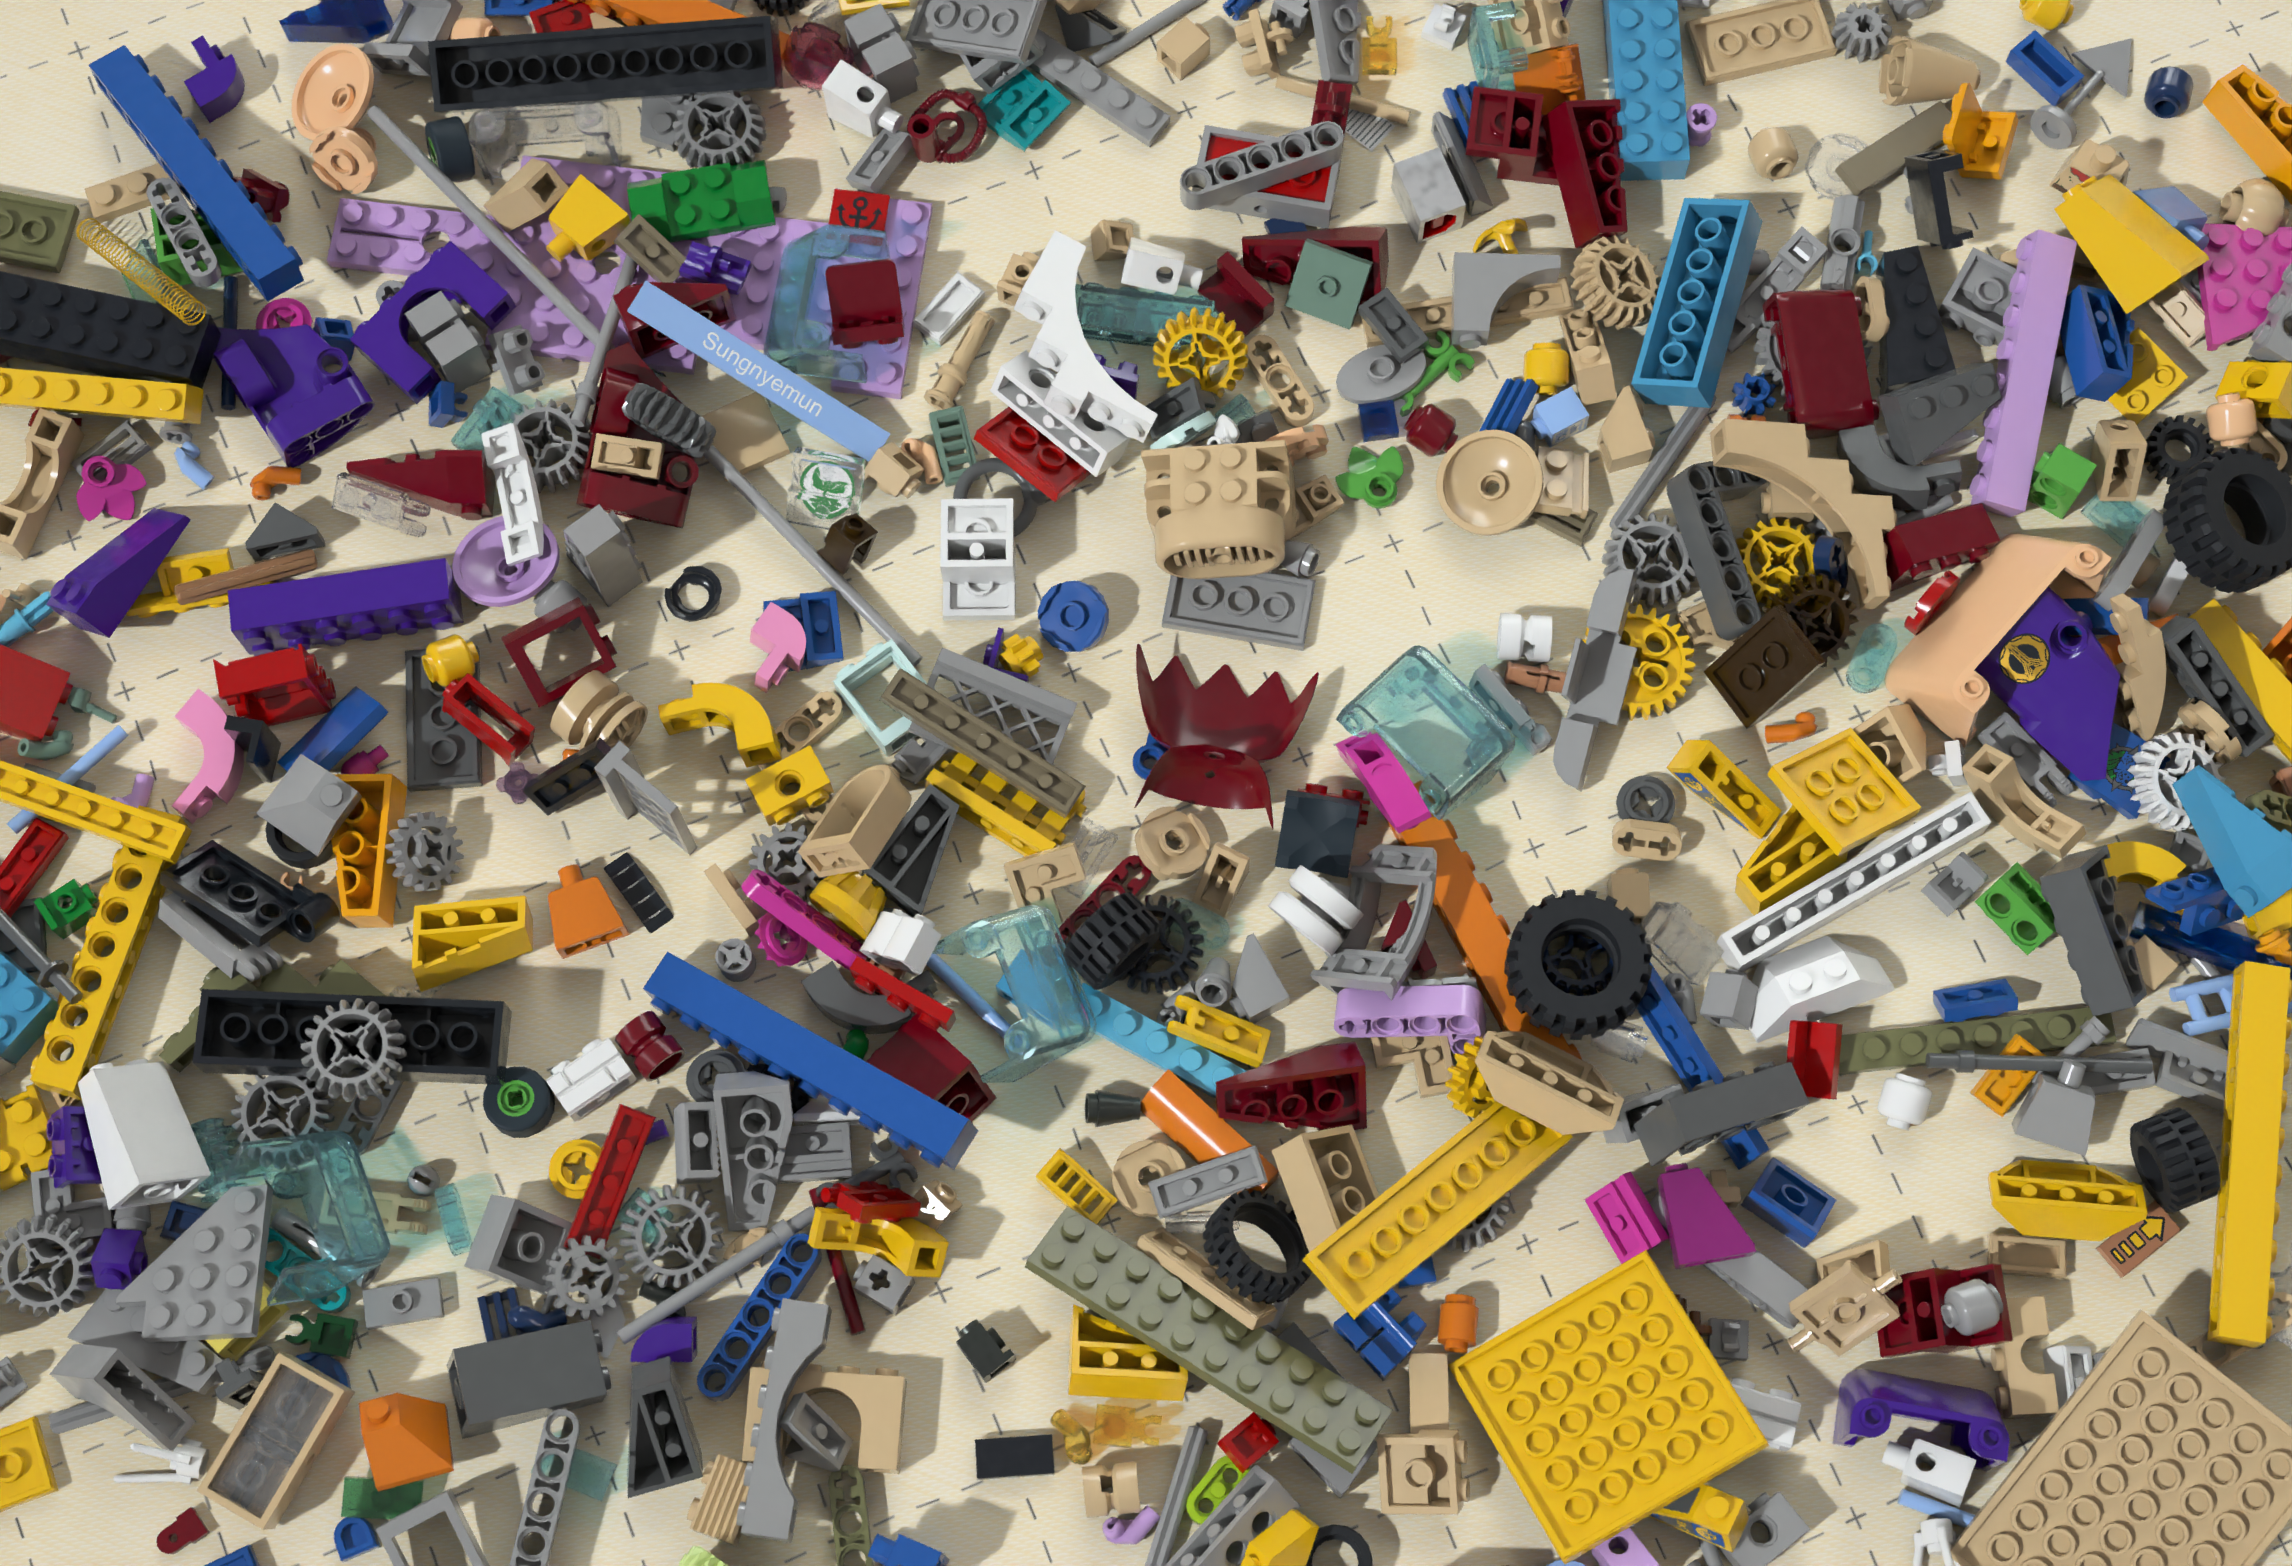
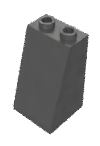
(526, 1377)

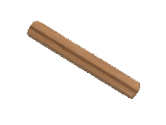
(245, 576)

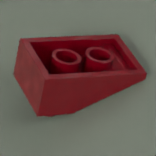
(705, 298)

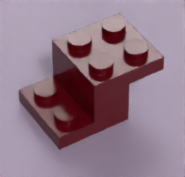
(1511, 129)
(1920, 1319)

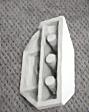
(1813, 984)

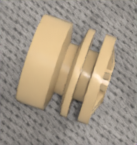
(596, 711)

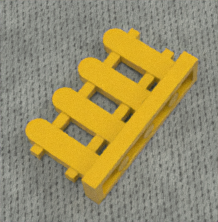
(1003, 825)

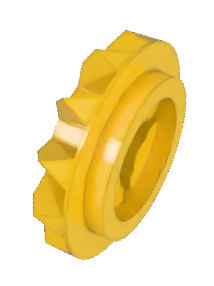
(572, 1153)

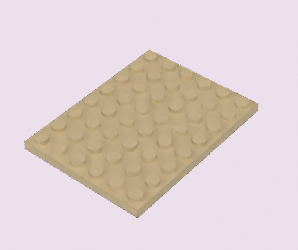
(2143, 1469)

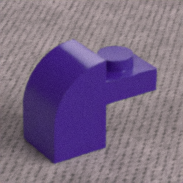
(219, 85)
(666, 1338)

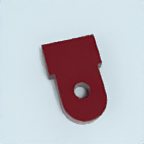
(188, 1529)

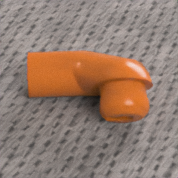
(272, 476)
(1783, 733)

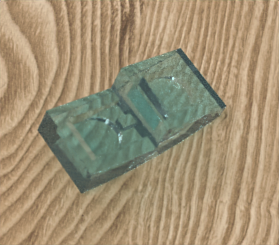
(588, 1473)

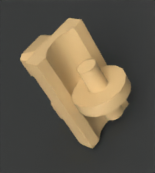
(1258, 32)

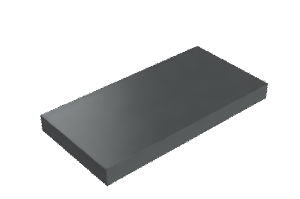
(438, 746)

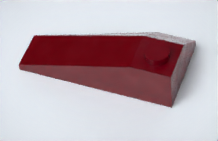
(1277, 255)
(450, 482)
(1307, 1089)

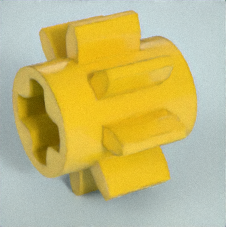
(1021, 655)

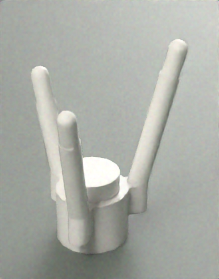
(188, 1462)
(1937, 1537)

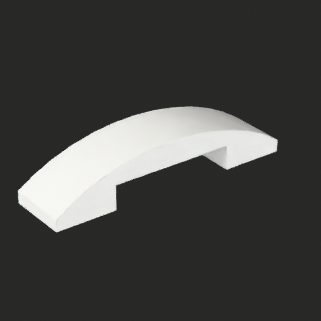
(517, 494)

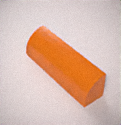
(1195, 1125)

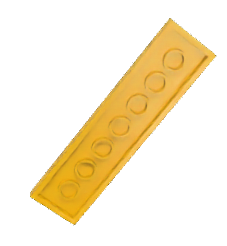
(1431, 1205)

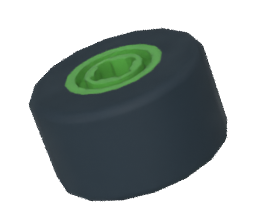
(450, 148)
(529, 1112)

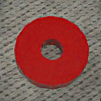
(1932, 601)

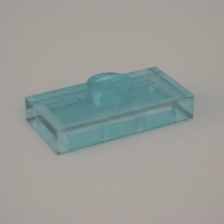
(2113, 517)

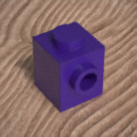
(119, 1258)

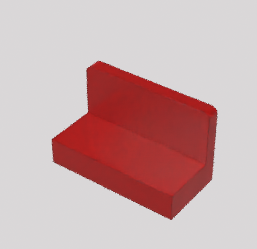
(1815, 1056)

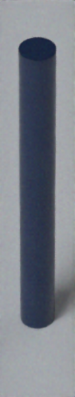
(230, 311)

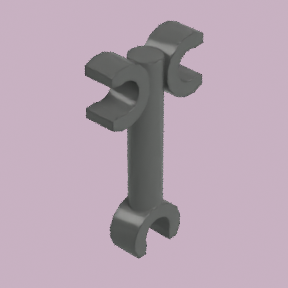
(890, 1162)

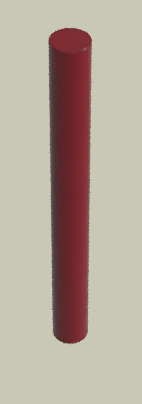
(842, 1280)

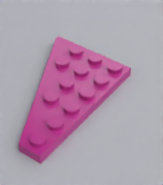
(2240, 279)

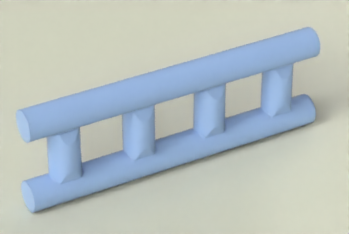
(2191, 994)

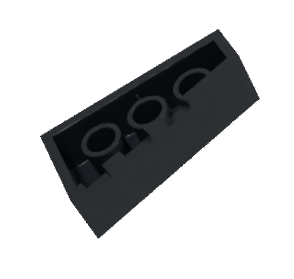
(1915, 340)

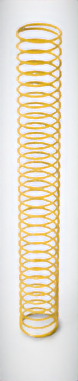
(90, 244)

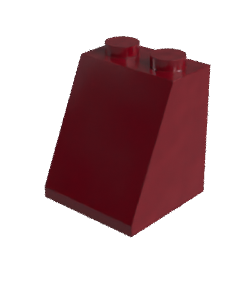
(933, 1068)

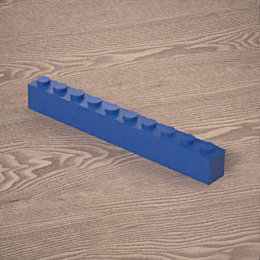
(200, 177)
(811, 1061)

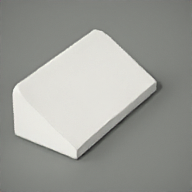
(2070, 1368)

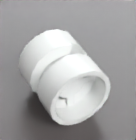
(1524, 637)

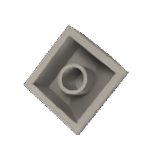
(516, 1243)

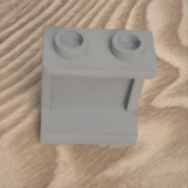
(407, 43)

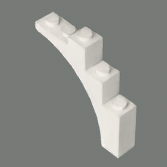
(1060, 345)

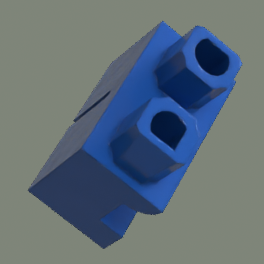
(1391, 1344)
(905, 1553)

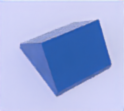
(1789, 1203)

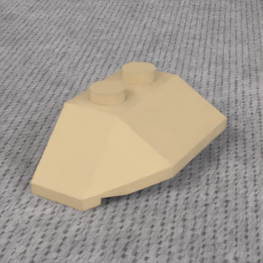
(1547, 1083)

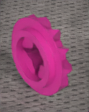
(287, 310)
(785, 954)

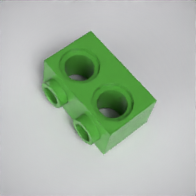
(2059, 480)
(2019, 908)

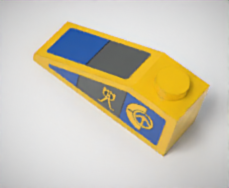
(1723, 786)
(1708, 1516)

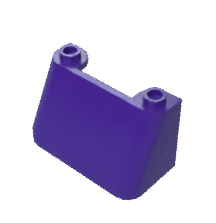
(1872, 1397)

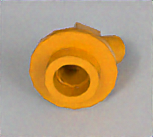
(2275, 944)

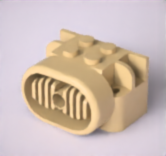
(1220, 508)

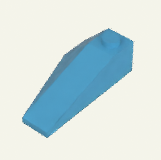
(2243, 847)

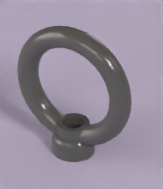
(1031, 495)

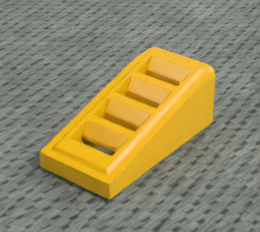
(1049, 1169)

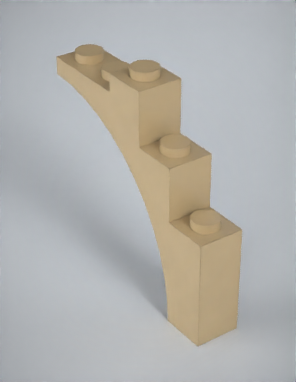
(1823, 485)

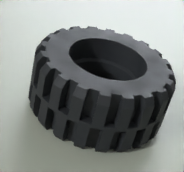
(2204, 533)
(1593, 919)

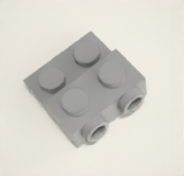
(1979, 298)

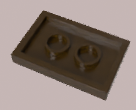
(1764, 666)

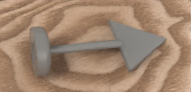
(2107, 62)

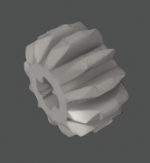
(1861, 32)

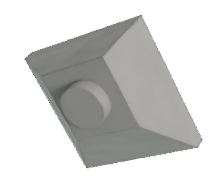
(309, 804)

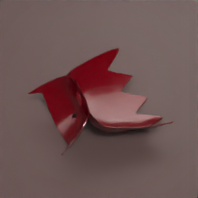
(1219, 723)

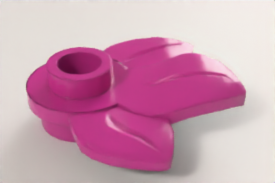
(110, 494)

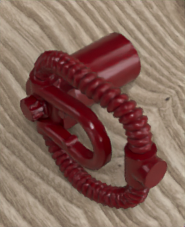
(924, 131)

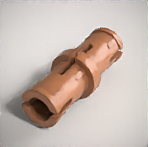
(1534, 677)

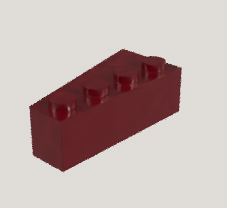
(1588, 167)

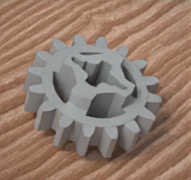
(422, 851)
(780, 852)
(592, 1292)

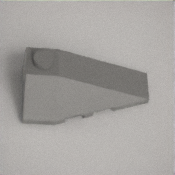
(753, 1133)

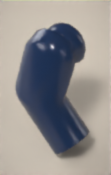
(529, 1320)

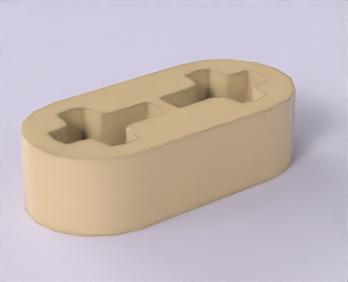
(1646, 839)

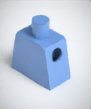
(2178, 211)

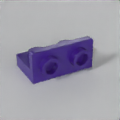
(72, 1148)

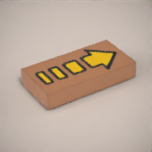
(2139, 1241)

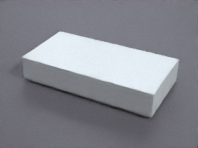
(949, 308)

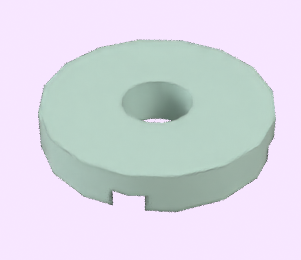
(1186, 432)

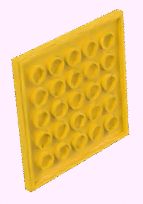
(1607, 1406)

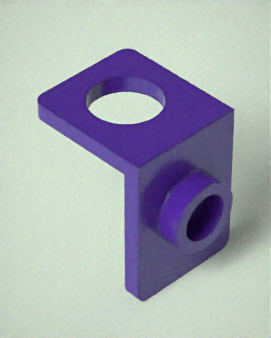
(992, 652)

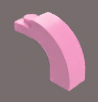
(222, 757)

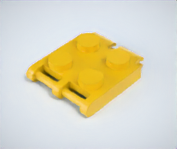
(23, 1137)

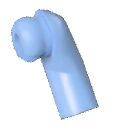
(189, 467)

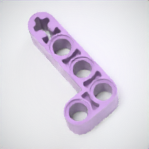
(1413, 1012)

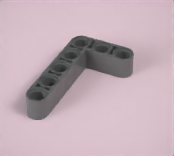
(1710, 543)

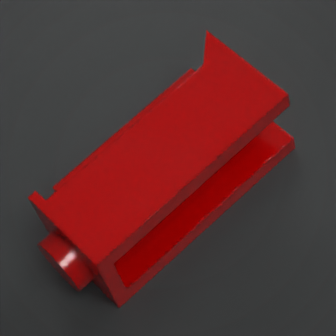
(460, 692)

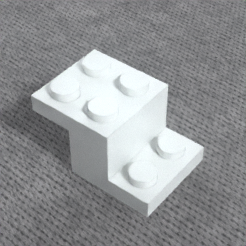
(978, 559)

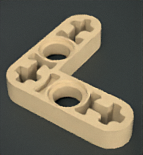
(800, 717)

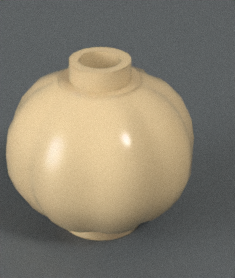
(2255, 206)

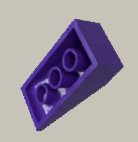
(108, 582)

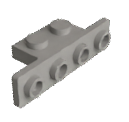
(2186, 1063)

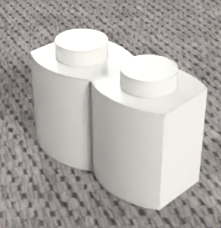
(901, 941)

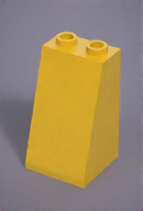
(2127, 240)

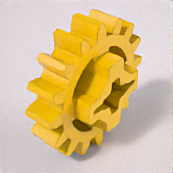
(1468, 1083)

